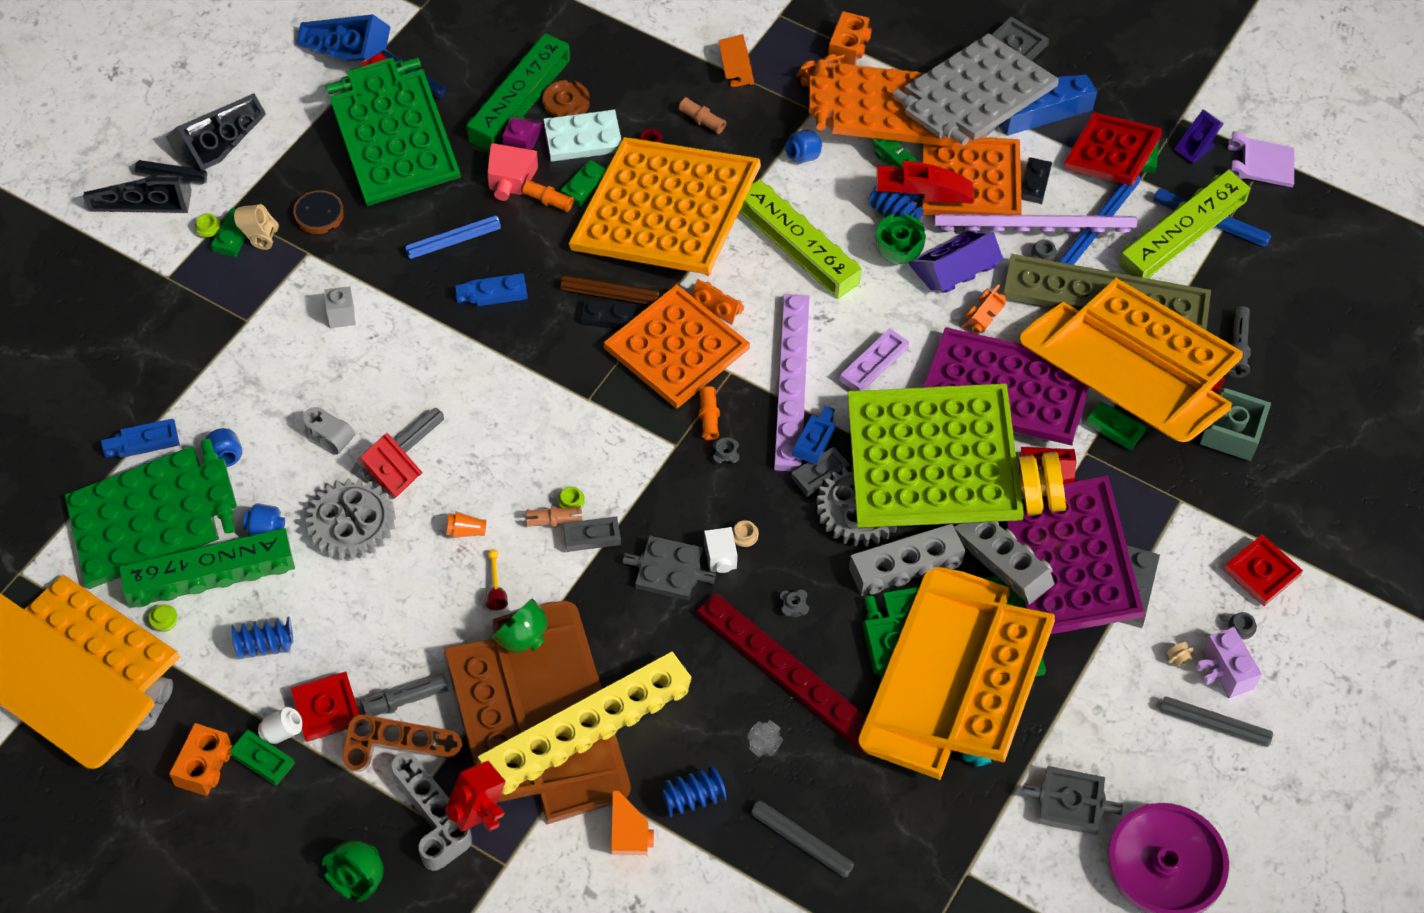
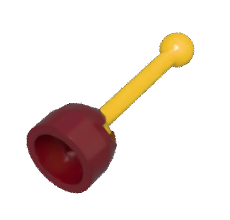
(496, 597)

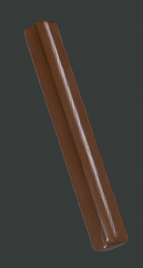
(609, 290)

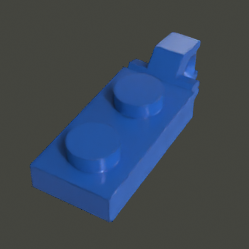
(493, 290)
(815, 436)
(142, 439)

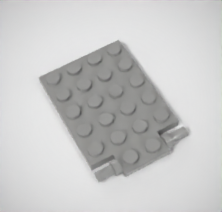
(975, 90)

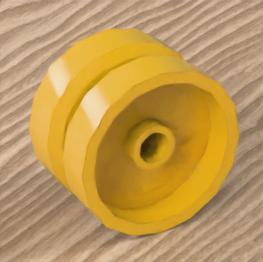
(1037, 484)

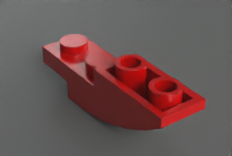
(927, 179)

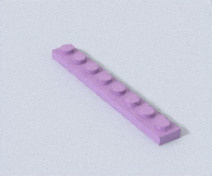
(1046, 222)
(791, 380)

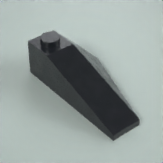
(214, 135)
(149, 195)

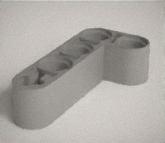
(427, 805)

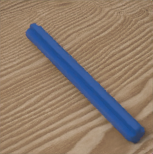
(1086, 236)

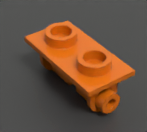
(808, 68)
(717, 302)
(977, 315)

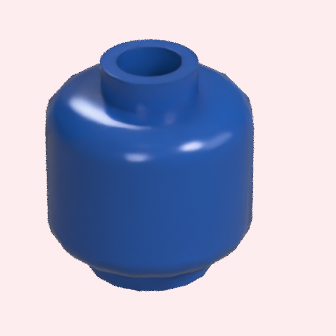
(803, 146)
(226, 445)
(262, 519)

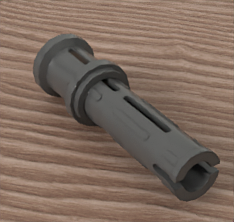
(1241, 319)
(392, 699)

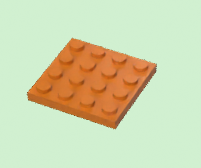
(992, 168)
(676, 346)

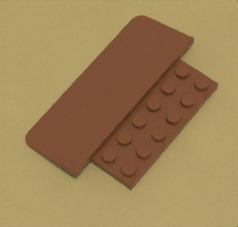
(512, 692)

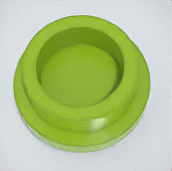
(207, 225)
(571, 497)
(163, 617)

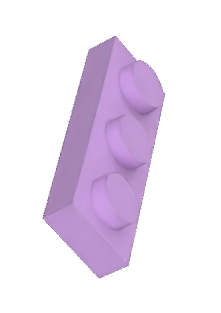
(874, 361)

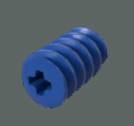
(893, 203)
(262, 638)
(692, 790)

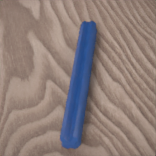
(1228, 224)

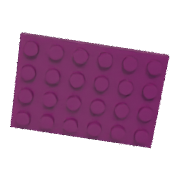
(1040, 395)
(1087, 558)

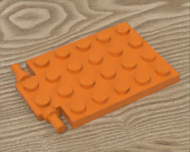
(864, 103)

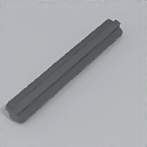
(414, 435)
(1216, 721)
(802, 838)

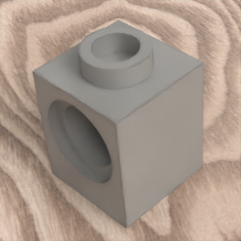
(340, 307)

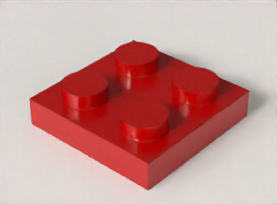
(1263, 570)
(325, 706)

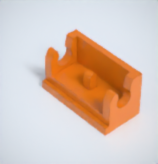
(736, 60)

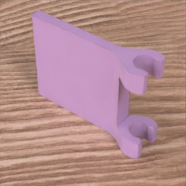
(1262, 160)

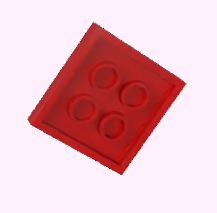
(1113, 149)

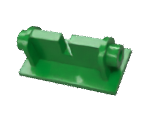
(888, 150)

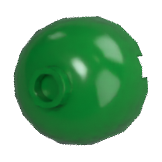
(900, 238)
(523, 629)
(354, 869)

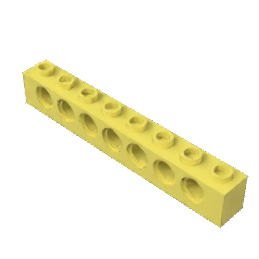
(640, 684)

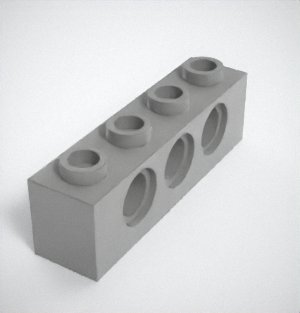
(916, 549)
(1007, 558)

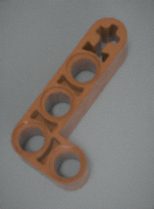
(404, 742)

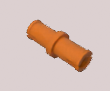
(548, 195)
(709, 413)

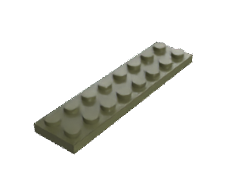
(1052, 282)

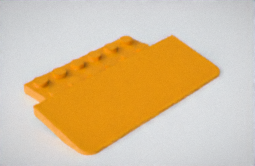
(1139, 358)
(78, 670)
(956, 674)

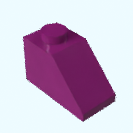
(522, 132)

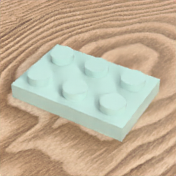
(582, 135)

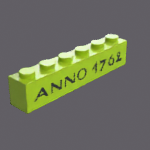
(1184, 226)
(800, 240)

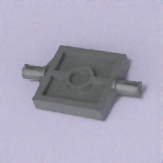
(669, 568)
(1072, 800)

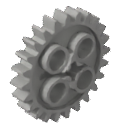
(371, 506)
(838, 512)

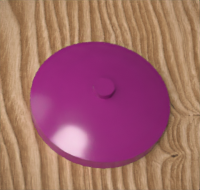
(1168, 859)

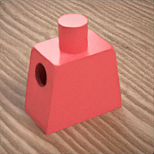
(510, 169)

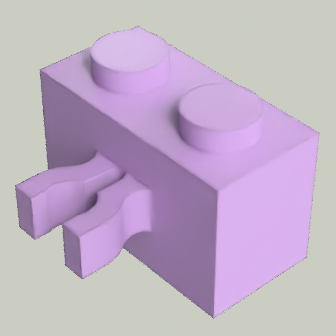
(1230, 663)

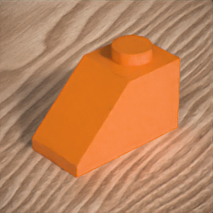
(629, 829)

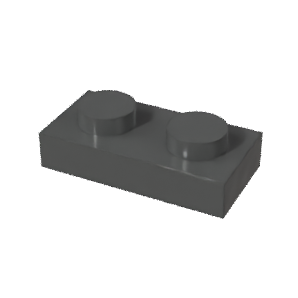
(812, 476)
(592, 534)

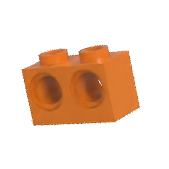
(850, 37)
(195, 758)

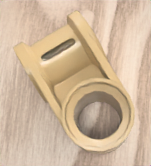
(256, 225)

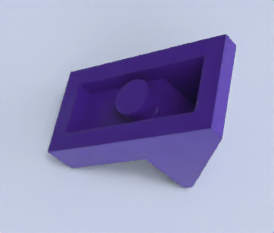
(1199, 136)

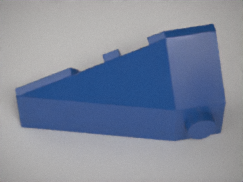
(345, 38)

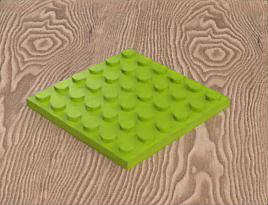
(934, 456)

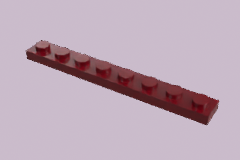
(784, 668)

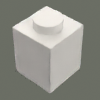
(720, 550)

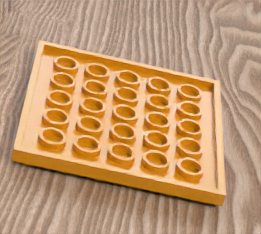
(665, 205)

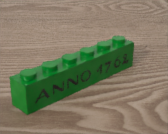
(518, 91)
(206, 568)

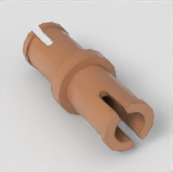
(702, 115)
(553, 516)

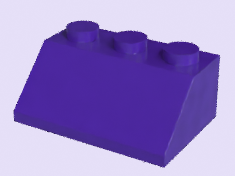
(957, 260)

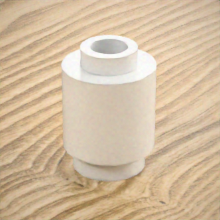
(280, 725)

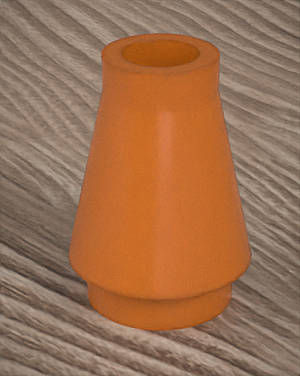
(464, 525)

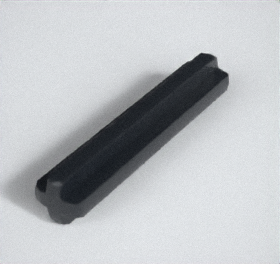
(152, 168)

